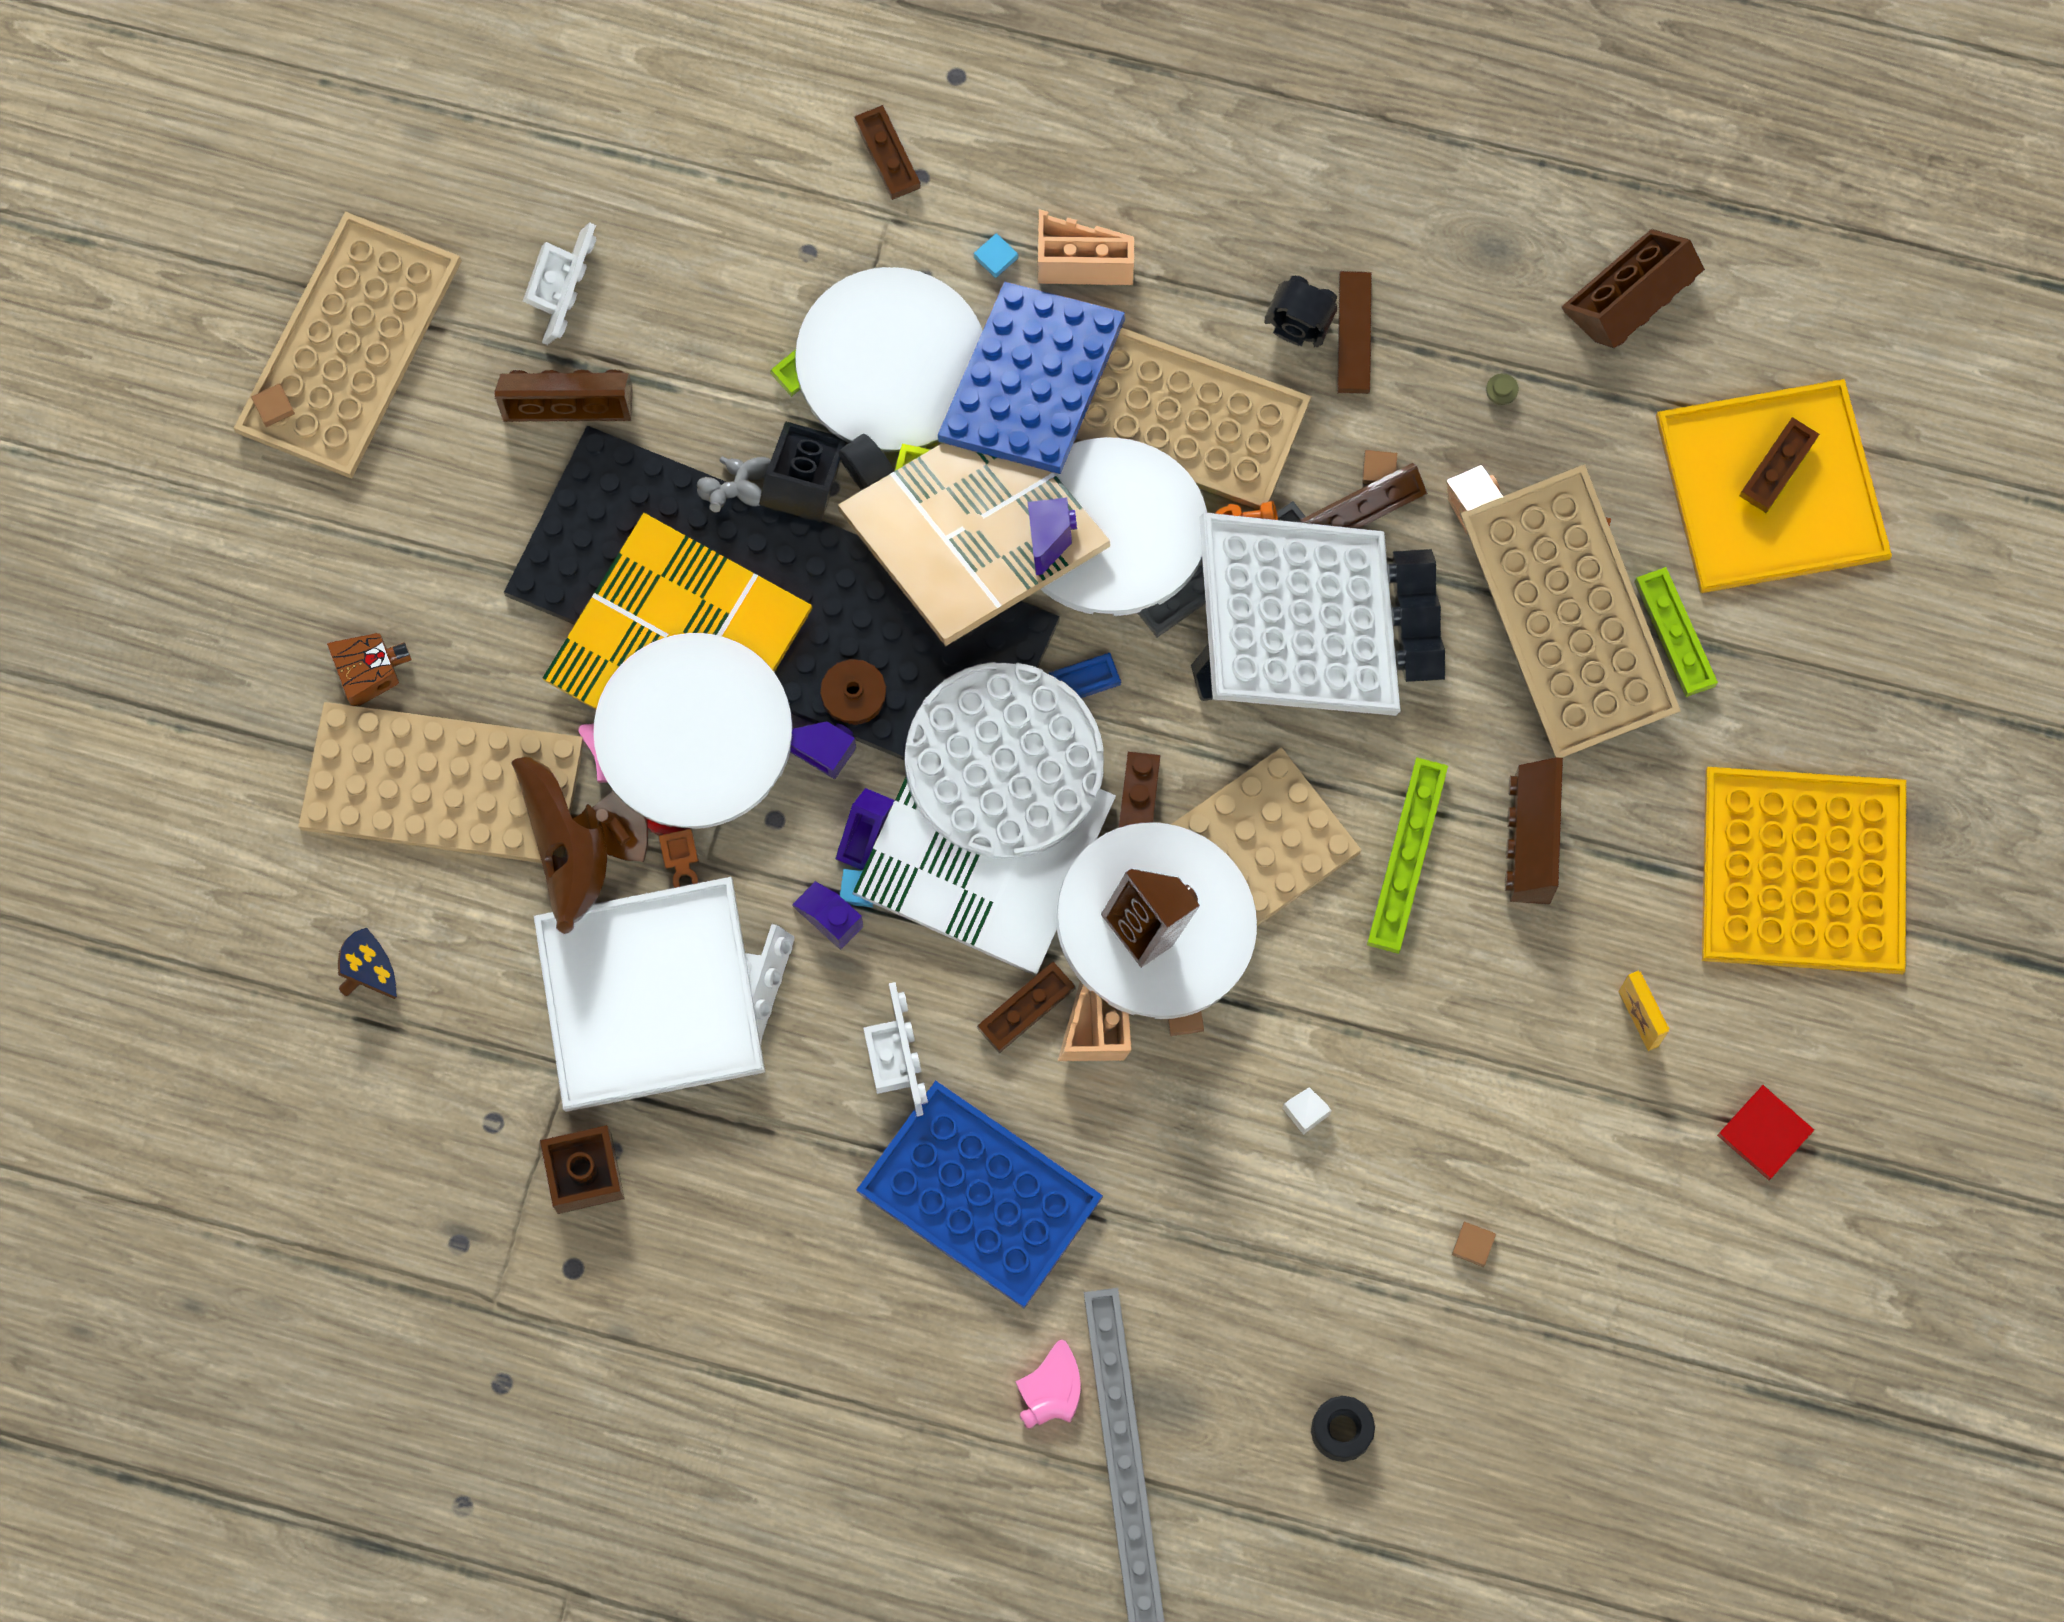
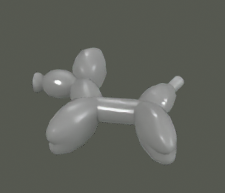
(748, 492)

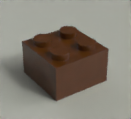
(582, 1169)

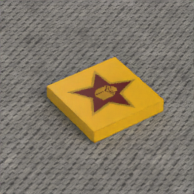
(1643, 1010)

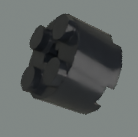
(1301, 312)

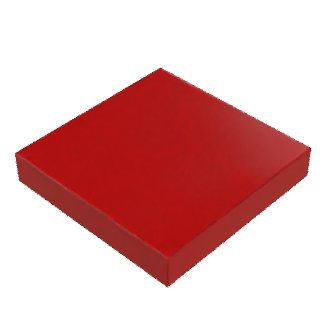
(1765, 1132)

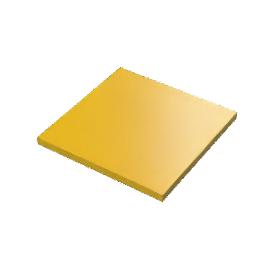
(1820, 518)

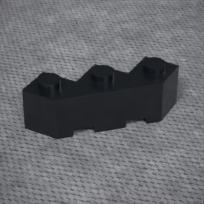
(1417, 615)

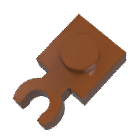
(678, 853)

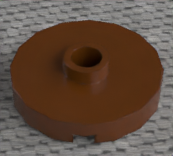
(853, 707)

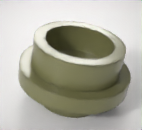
(1502, 389)

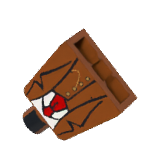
(367, 666)

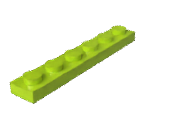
(1407, 855)

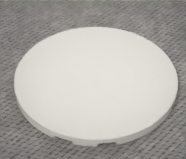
(885, 356)
(1148, 514)
(693, 730)
(1004, 760)
(1206, 955)

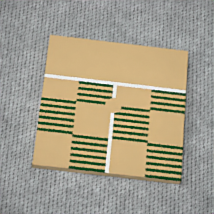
(960, 534)

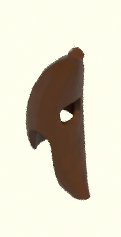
(579, 876)

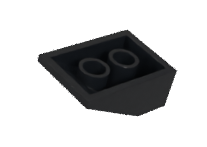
(802, 472)

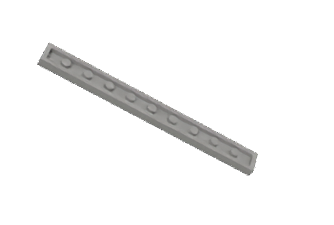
(1123, 1456)

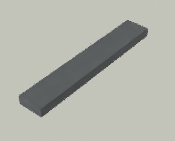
(1192, 596)

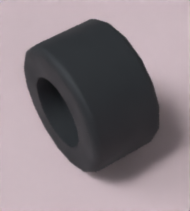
(865, 461)
(1358, 1413)

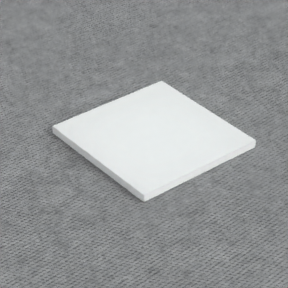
(649, 995)

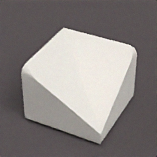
(1306, 1110)

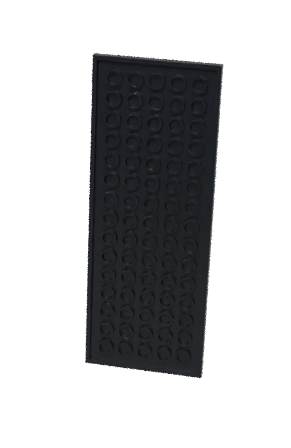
(853, 598)

